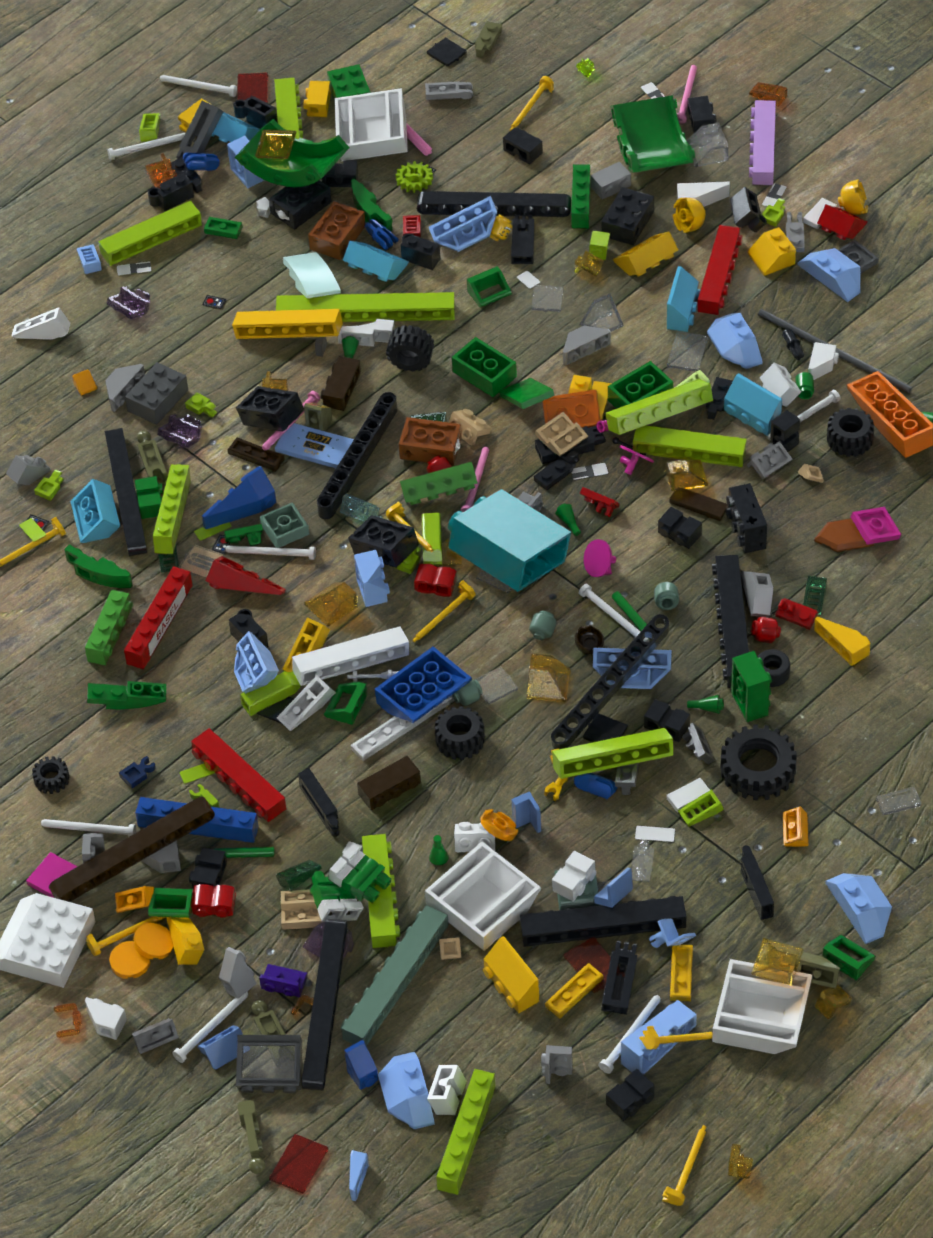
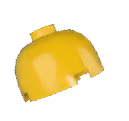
(853, 198)
(689, 214)

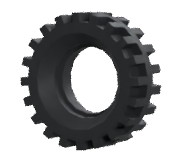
(755, 782)

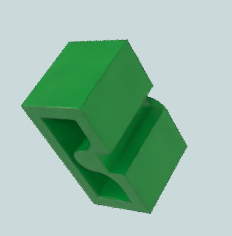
(149, 496)

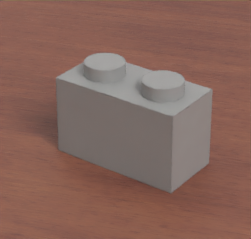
(610, 180)

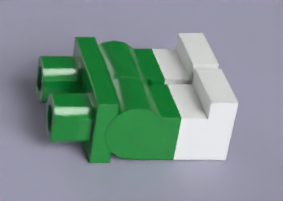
(359, 874)
(333, 898)

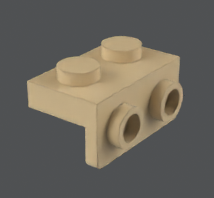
(470, 425)

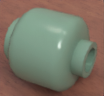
(666, 595)
(543, 625)
(469, 693)

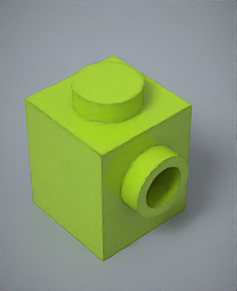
(599, 244)

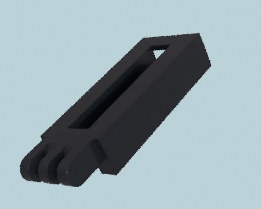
(522, 240)
(587, 445)
(319, 801)
(756, 884)
(619, 988)

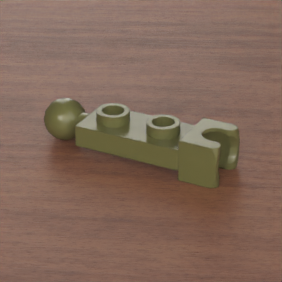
(150, 456)
(266, 1021)
(248, 1118)

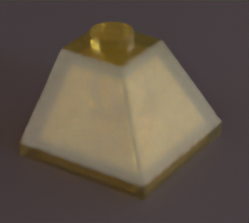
(275, 144)
(685, 474)
(333, 602)
(547, 678)
(777, 961)

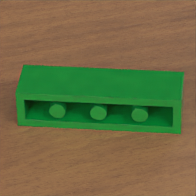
(580, 196)

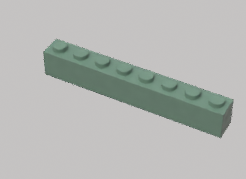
(395, 976)

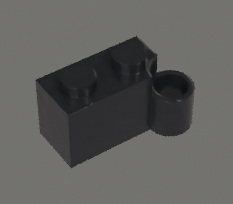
(255, 110)
(171, 192)
(747, 210)
(420, 251)
(244, 622)

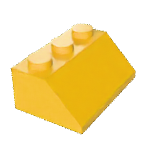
(647, 254)
(511, 976)

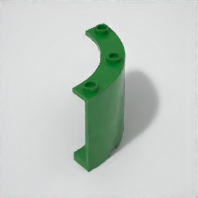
(651, 134)
(305, 165)

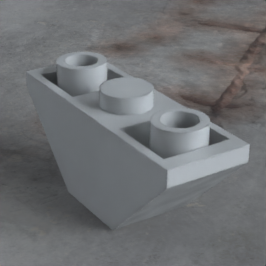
(585, 342)
(121, 383)
(758, 592)

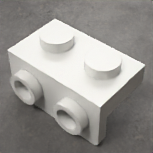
(469, 835)

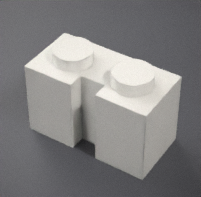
(778, 381)
(574, 876)
(447, 1085)

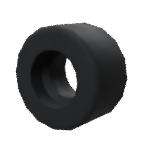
(776, 659)

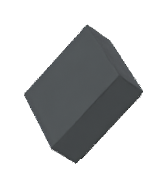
(320, 346)

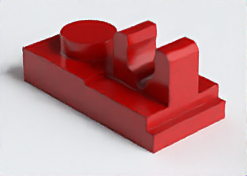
(603, 501)
(796, 613)

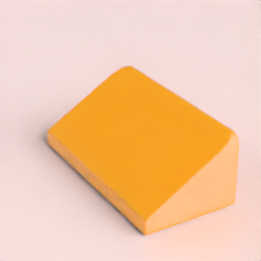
(795, 827)
(133, 898)

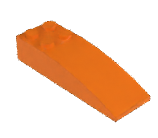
(893, 414)

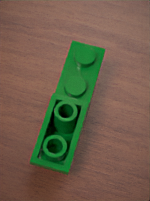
(366, 201)
(99, 572)
(126, 697)

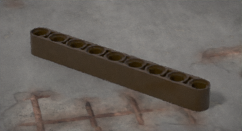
(132, 850)

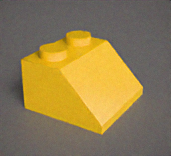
(772, 252)

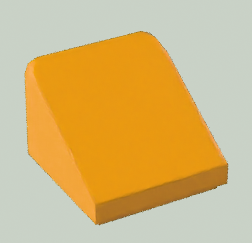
(84, 382)

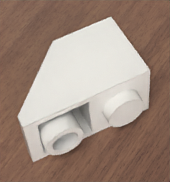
(106, 1018)

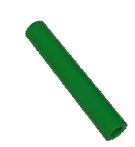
(629, 610)
(248, 852)

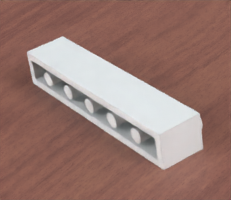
(350, 655)

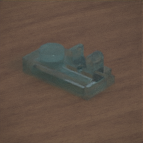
(358, 508)

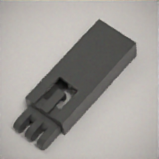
(202, 127)

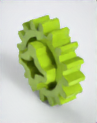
(414, 177)

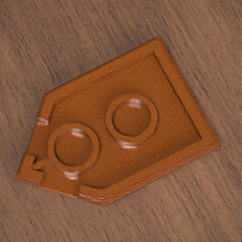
(841, 536)

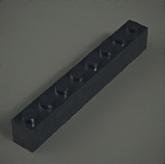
(730, 611)
(601, 921)

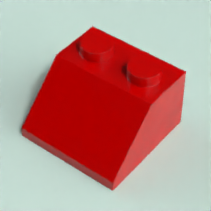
(841, 222)

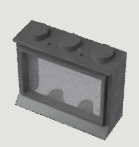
(269, 1063)

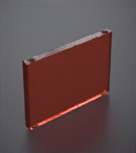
(253, 84)
(594, 954)
(298, 1163)

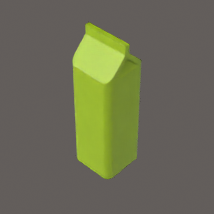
(433, 535)
(279, 688)

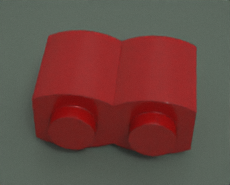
(435, 580)
(213, 900)

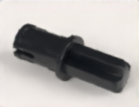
(793, 344)

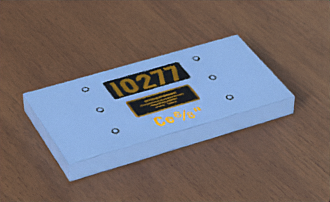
(313, 445)

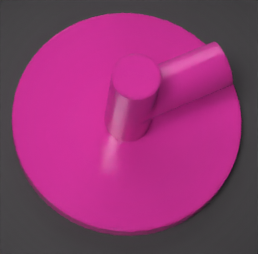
(632, 462)
(598, 558)

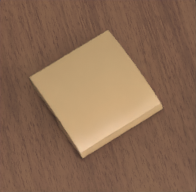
(561, 434)
(298, 910)

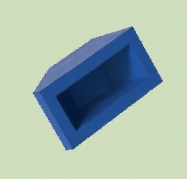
(361, 1065)

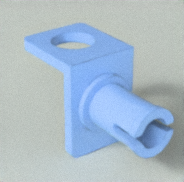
(669, 934)

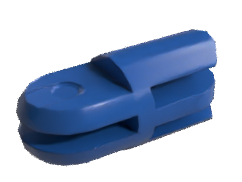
(201, 161)
(381, 234)
(595, 785)

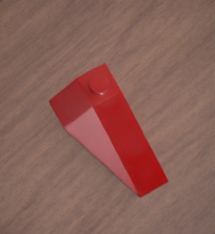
(230, 575)

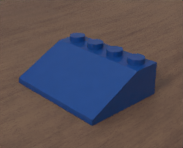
(420, 686)

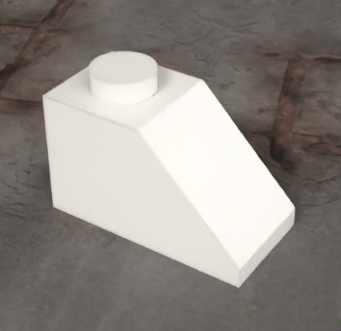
(822, 359)

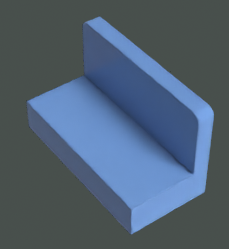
(526, 811)
(615, 890)
(221, 1047)

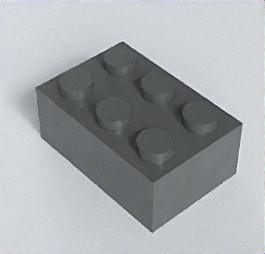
(156, 393)

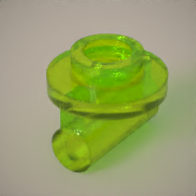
(585, 67)

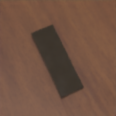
(255, 454)
(699, 503)

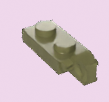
(487, 37)

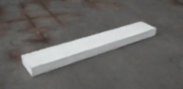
(390, 732)

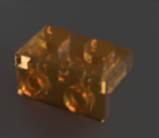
(160, 171)

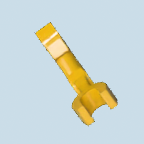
(555, 786)

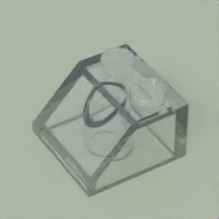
(709, 145)

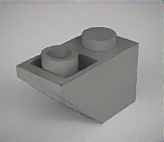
(27, 469)
(165, 859)
(235, 973)

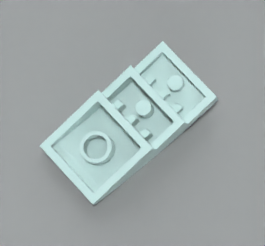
(311, 275)

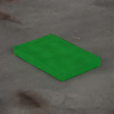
(526, 393)

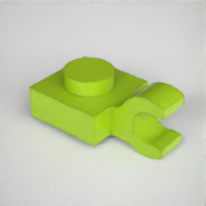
(774, 213)
(199, 404)
(49, 487)
(410, 562)
(213, 802)

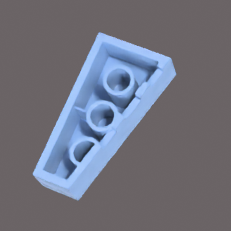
(674, 1020)

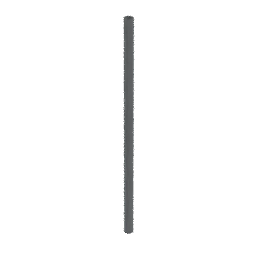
(843, 355)

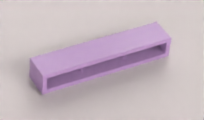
(763, 143)

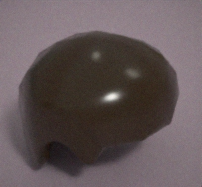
(588, 638)

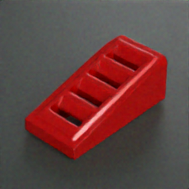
(412, 225)

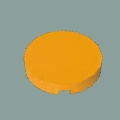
(499, 825)
(153, 941)
(127, 961)

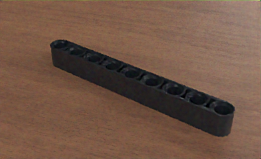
(506, 203)
(357, 455)
(125, 492)
(614, 674)
(324, 1005)

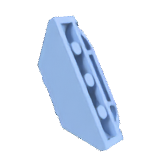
(465, 226)
(834, 271)
(735, 340)
(253, 664)
(646, 675)
(862, 904)
(406, 1091)

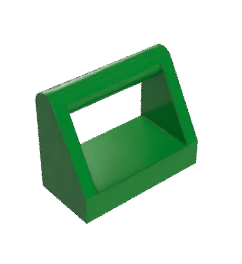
(484, 281)
(347, 715)
(171, 899)
(846, 963)

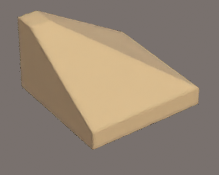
(811, 473)
(450, 948)

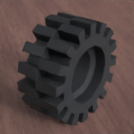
(53, 783)

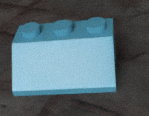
(232, 128)
(374, 261)
(682, 301)
(752, 404)
(95, 512)

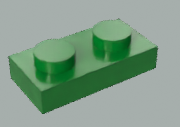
(223, 227)

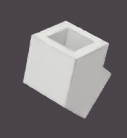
(263, 207)

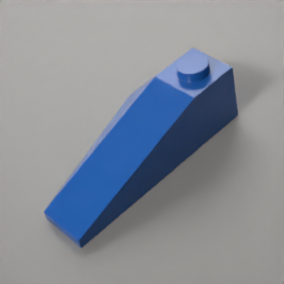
(247, 499)

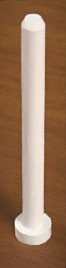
(232, 90)
(142, 146)
(833, 397)
(311, 552)
(585, 591)
(90, 827)
(180, 1054)
(607, 1065)

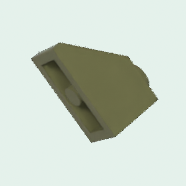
(317, 416)
(821, 969)

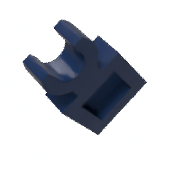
(135, 774)

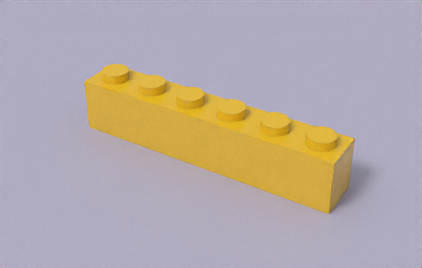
(287, 323)

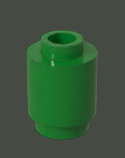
(806, 384)

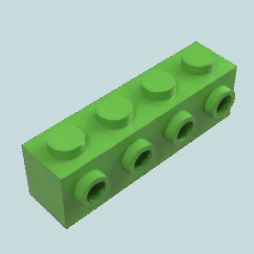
(439, 482)
(108, 627)

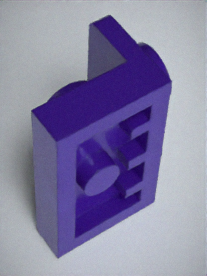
(283, 980)

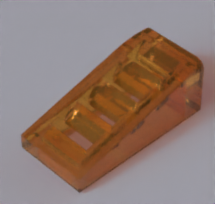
(772, 93)

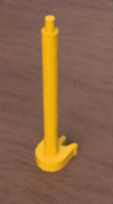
(544, 84)
(396, 513)
(57, 529)
(466, 592)
(96, 946)
(652, 1040)
(675, 1196)

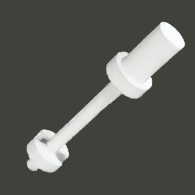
(385, 675)

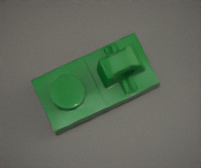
(252, 533)

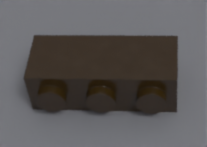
(341, 383)
(389, 783)

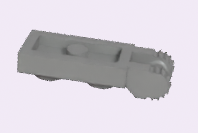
(448, 90)
(795, 231)

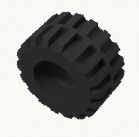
(410, 348)
(850, 421)
(459, 745)

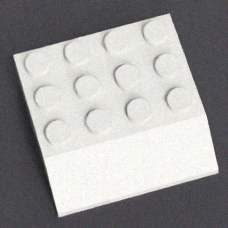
(372, 124)
(482, 895)
(45, 938)
(760, 1011)

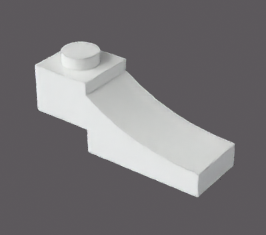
(369, 333)

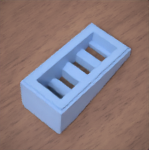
(89, 259)
(358, 1168)

